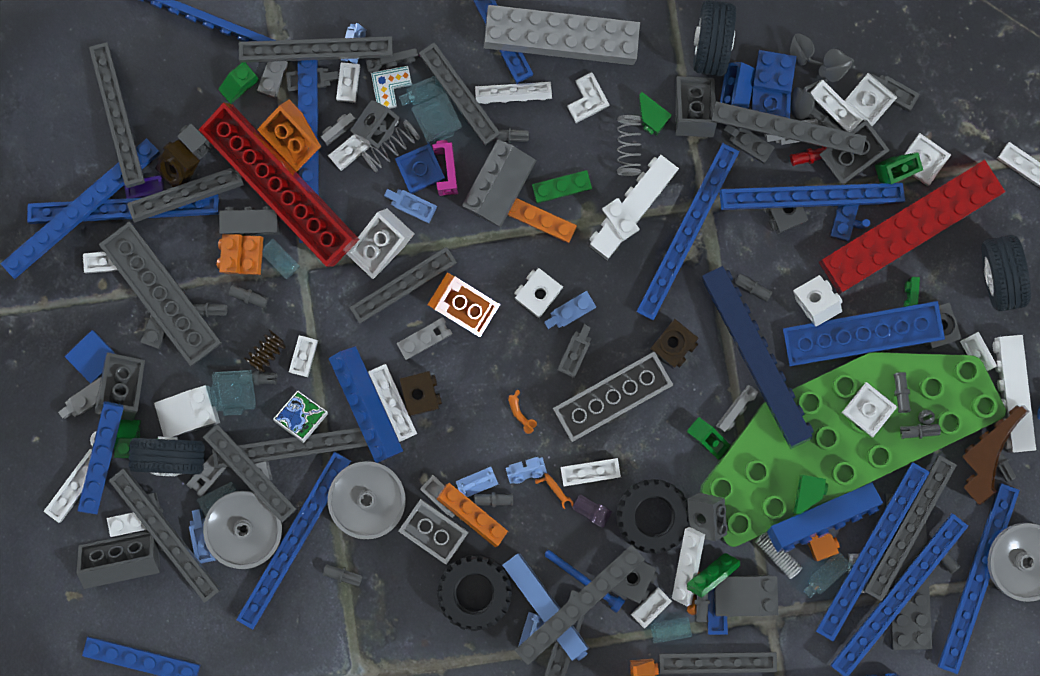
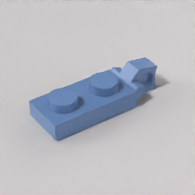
(411, 204)
(571, 311)
(196, 531)

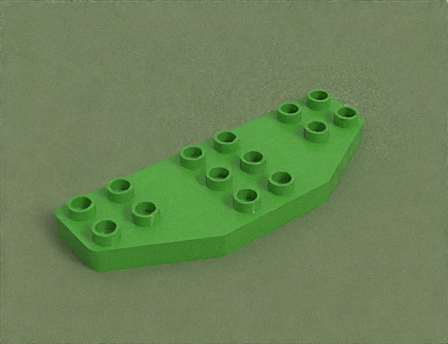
(763, 473)

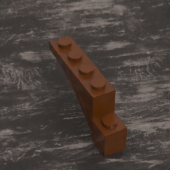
(985, 455)

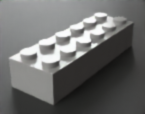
(612, 396)

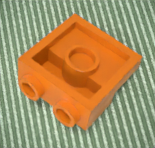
(240, 254)

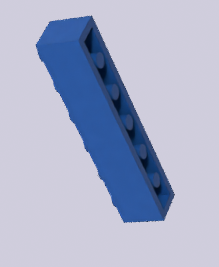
(365, 404)
(825, 517)

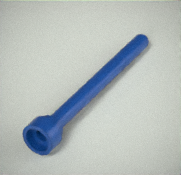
(615, 602)

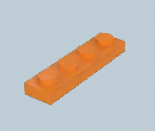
(542, 220)
(472, 515)

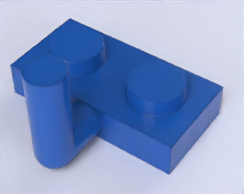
(845, 221)

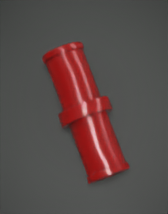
(808, 156)

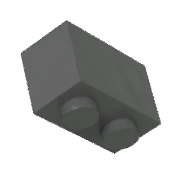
(195, 141)

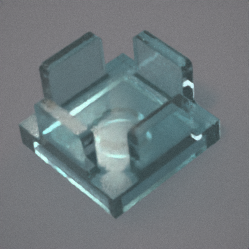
(437, 118)
(232, 392)

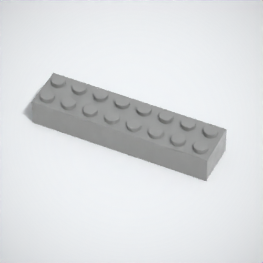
(561, 35)

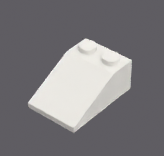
(380, 242)
(186, 412)

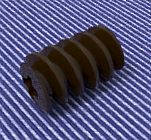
(266, 351)

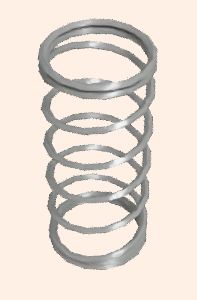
(410, 128)
(628, 171)

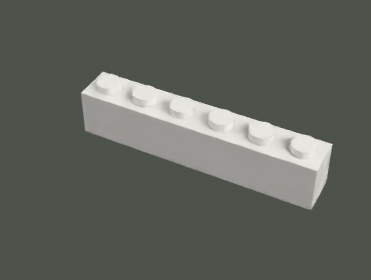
(636, 203)
(1014, 390)

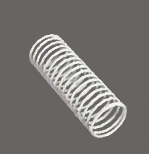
(790, 575)

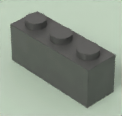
(249, 221)

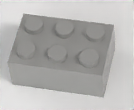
(433, 531)

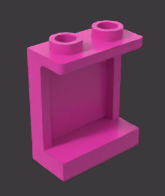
(450, 186)

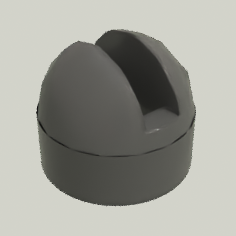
(923, 413)

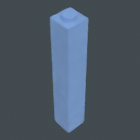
(544, 604)

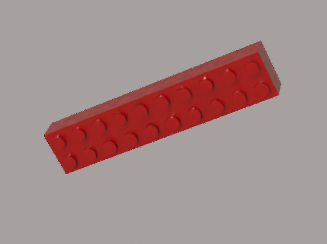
(279, 184)
(911, 226)

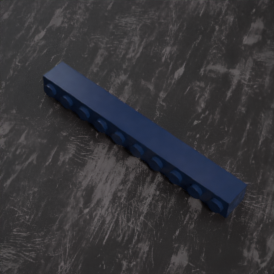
(757, 358)

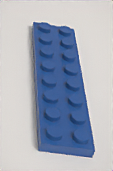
(864, 334)

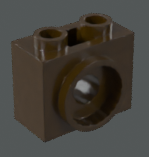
(177, 163)
(686, 342)
(430, 400)

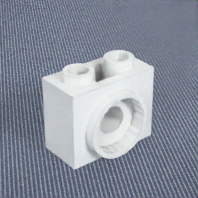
(537, 281)
(821, 291)

